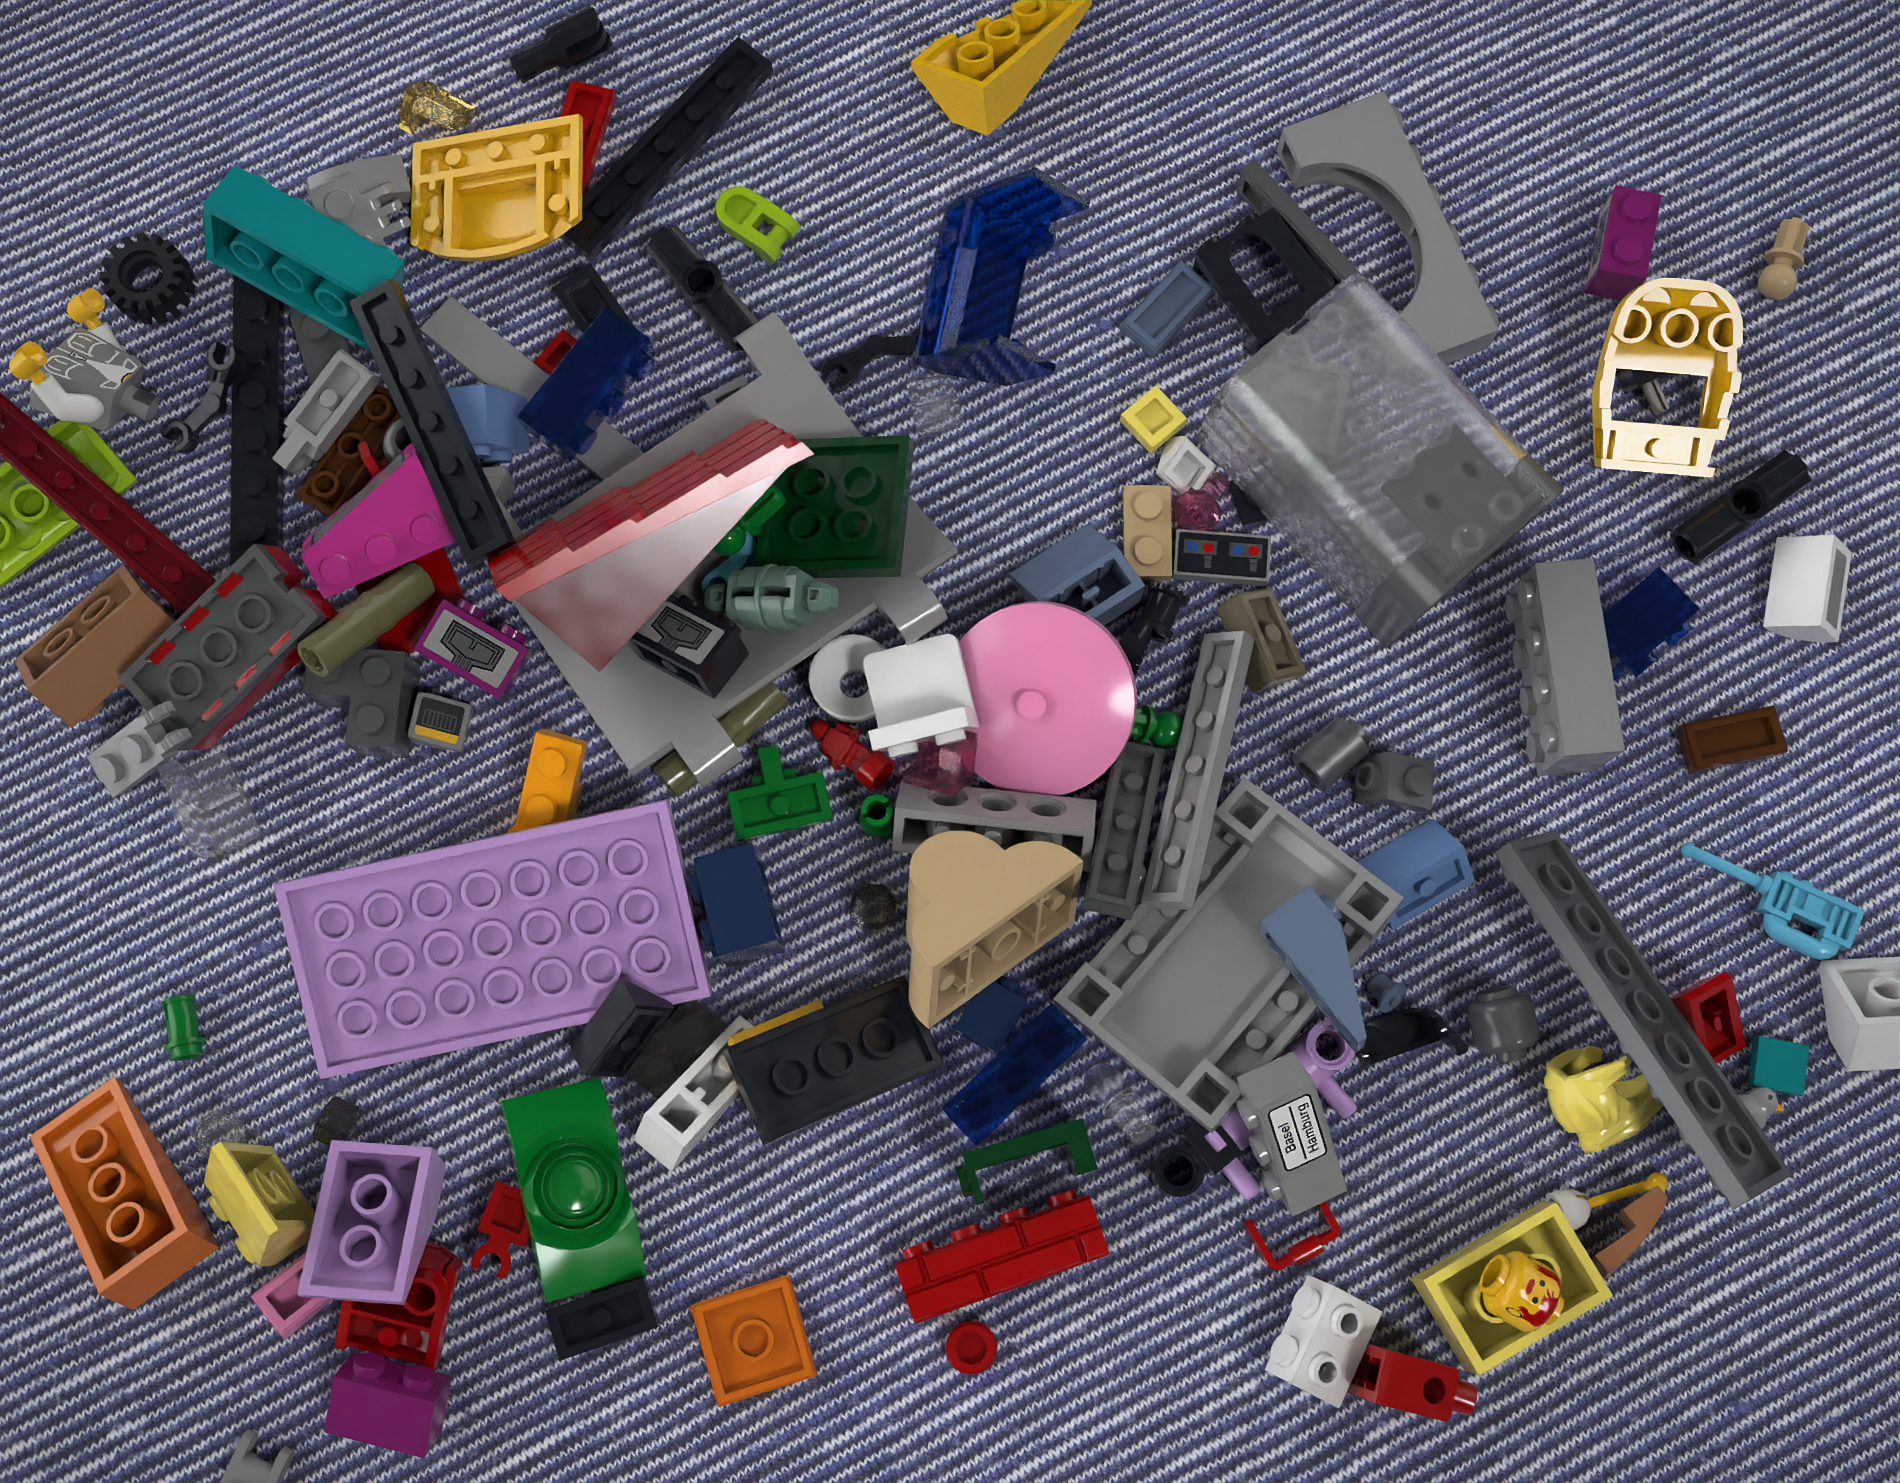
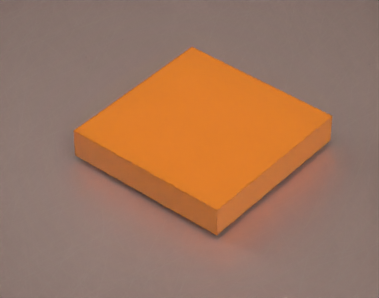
(754, 1340)

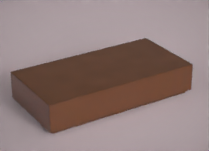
(1731, 739)

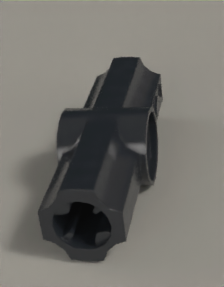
(688, 269)
(1759, 493)

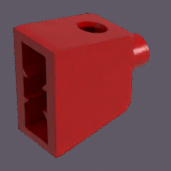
(1412, 1384)

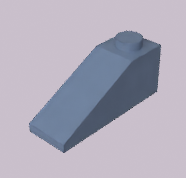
(1315, 951)

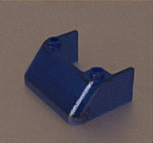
(980, 277)

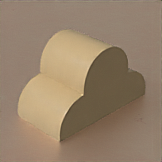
(981, 913)

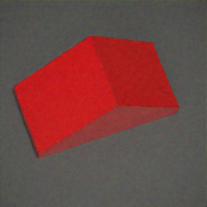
(1713, 1014)

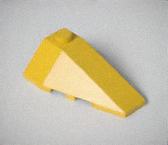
(994, 67)

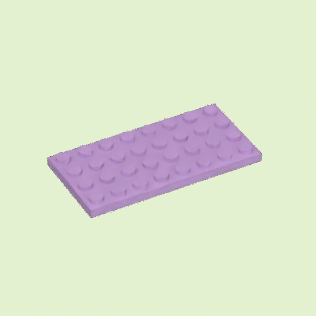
(491, 937)

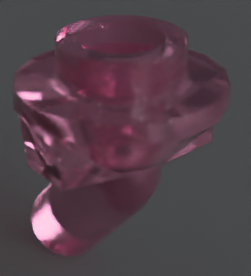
(1199, 508)

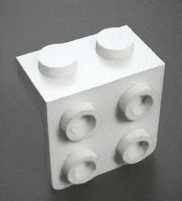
(919, 695)

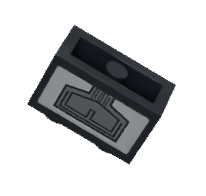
(691, 645)

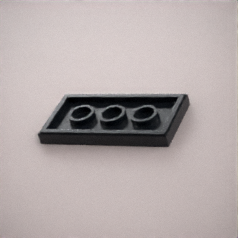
(832, 1059)

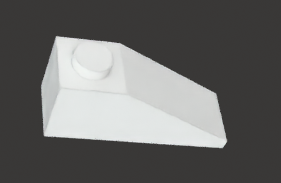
(691, 1103)

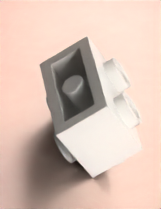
(1323, 1340)

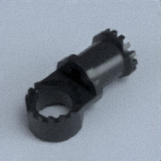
(1154, 622)

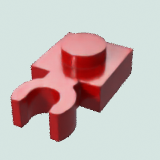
(505, 1224)

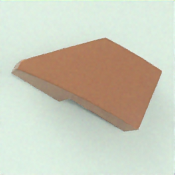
(1638, 1220)

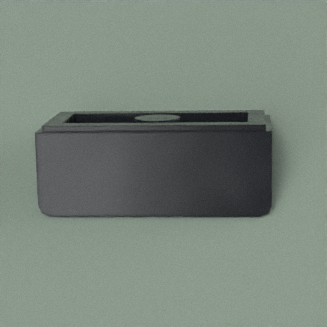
(620, 1030)

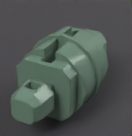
(771, 598)

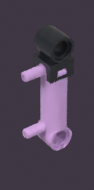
(1222, 1147)

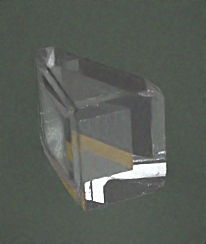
(934, 404)

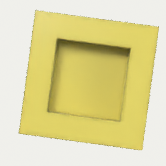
(1153, 419)

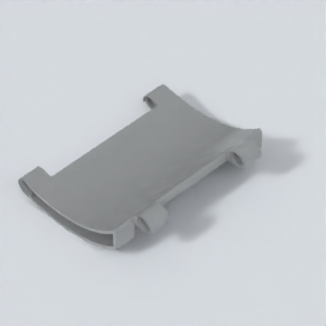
(651, 711)

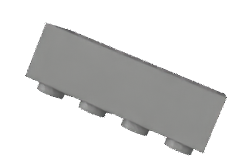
(1564, 668)

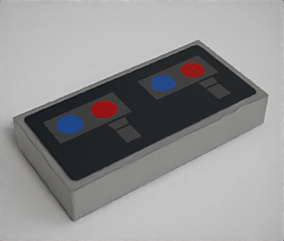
(1221, 557)

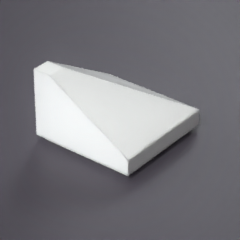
(1183, 465)

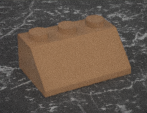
(93, 646)

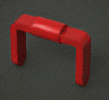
(1303, 1250)

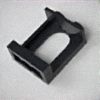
(1214, 262)

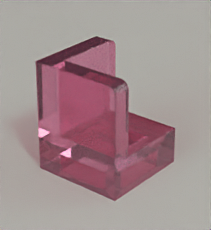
(944, 767)

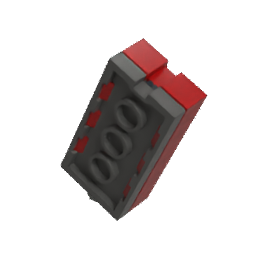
(229, 646)

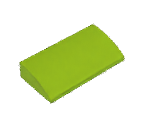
(30, 520)

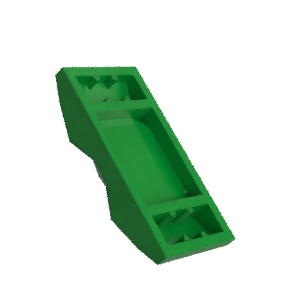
(573, 1189)

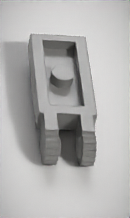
(137, 750)

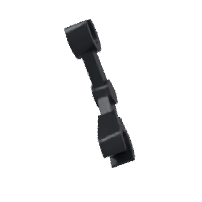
(874, 348)
(213, 403)

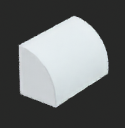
(1808, 588)

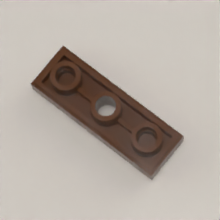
(344, 474)

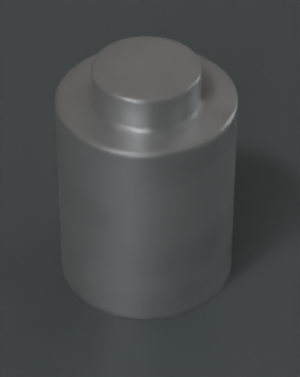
(1332, 752)

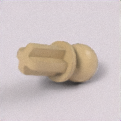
(1785, 257)

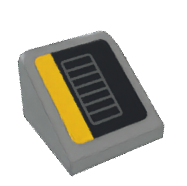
(439, 722)

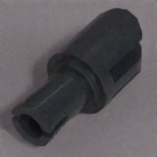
(564, 45)

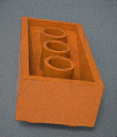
(122, 1196)

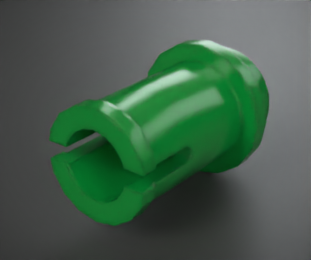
(881, 827)
(183, 1028)

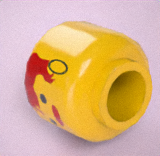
(1521, 1291)

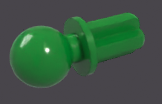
(751, 521)
(1162, 728)

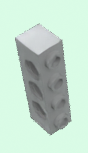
(996, 814)

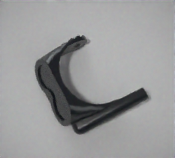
(1404, 1032)

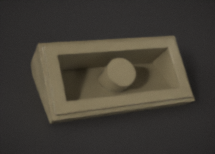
(1274, 651)

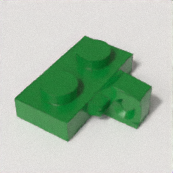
(778, 800)

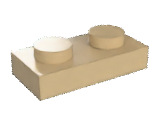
(1148, 531)

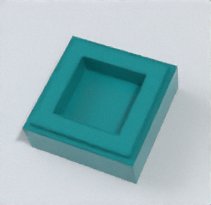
(1778, 1066)

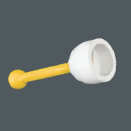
(1578, 1208)

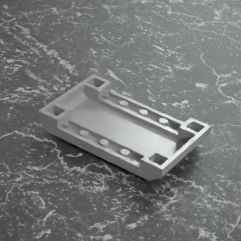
(1199, 988)

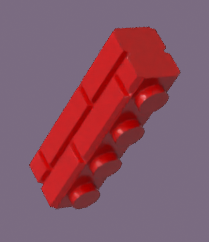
(1002, 1257)

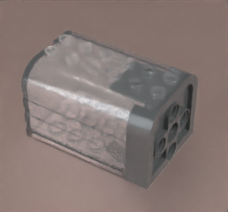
(1373, 458)

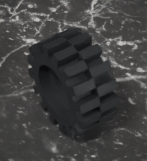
(135, 258)

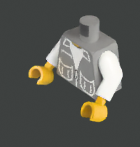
(88, 374)

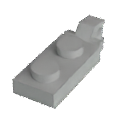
(325, 411)

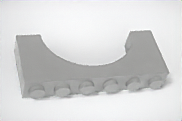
(1368, 152)

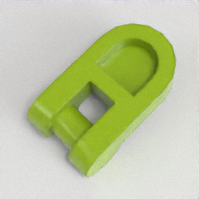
(743, 211)

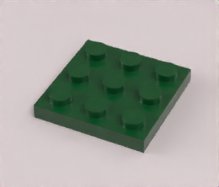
(842, 509)

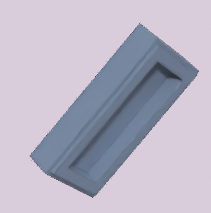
(1167, 309)

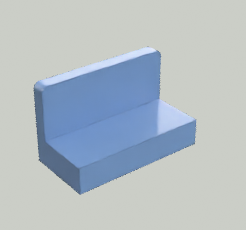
(1422, 868)

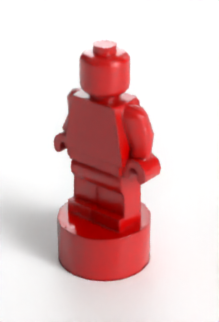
(843, 746)

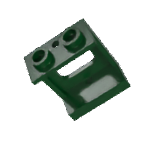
(1070, 1134)

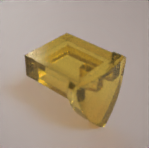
(435, 104)

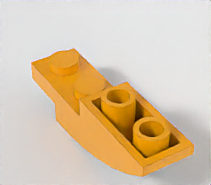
(551, 781)

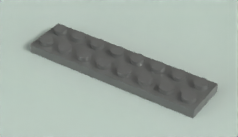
(1644, 1018)

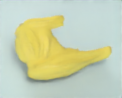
(1595, 1100)

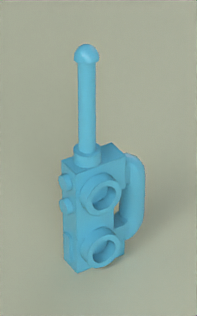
(1787, 898)

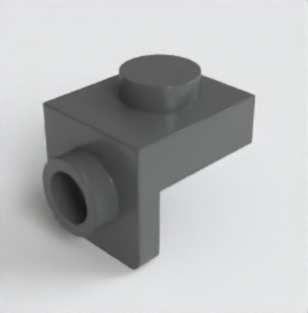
(1395, 781)

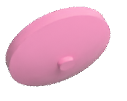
(1047, 697)

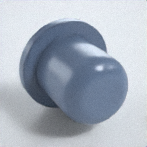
(1386, 992)

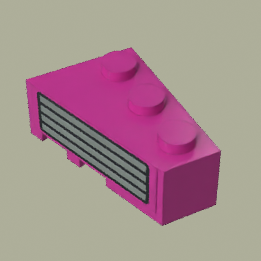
(378, 529)

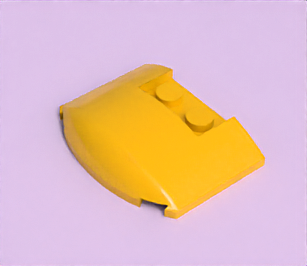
(497, 190)

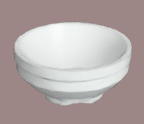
(828, 669)

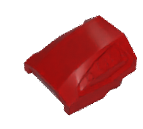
(409, 1330)

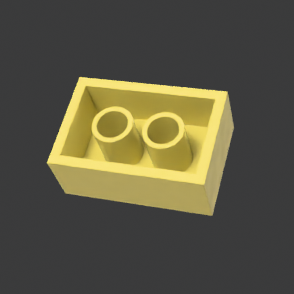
(1458, 1304)

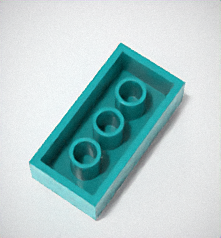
(294, 251)

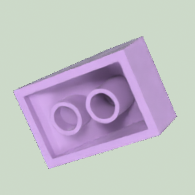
(371, 1221)

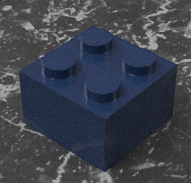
(737, 905)

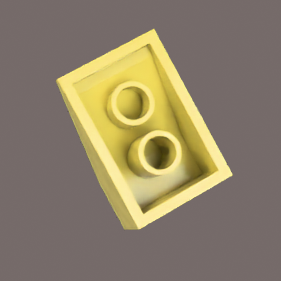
(259, 1201)

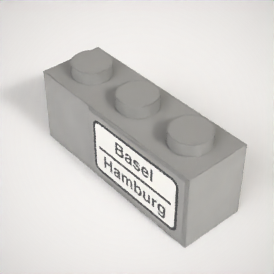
(1290, 1134)

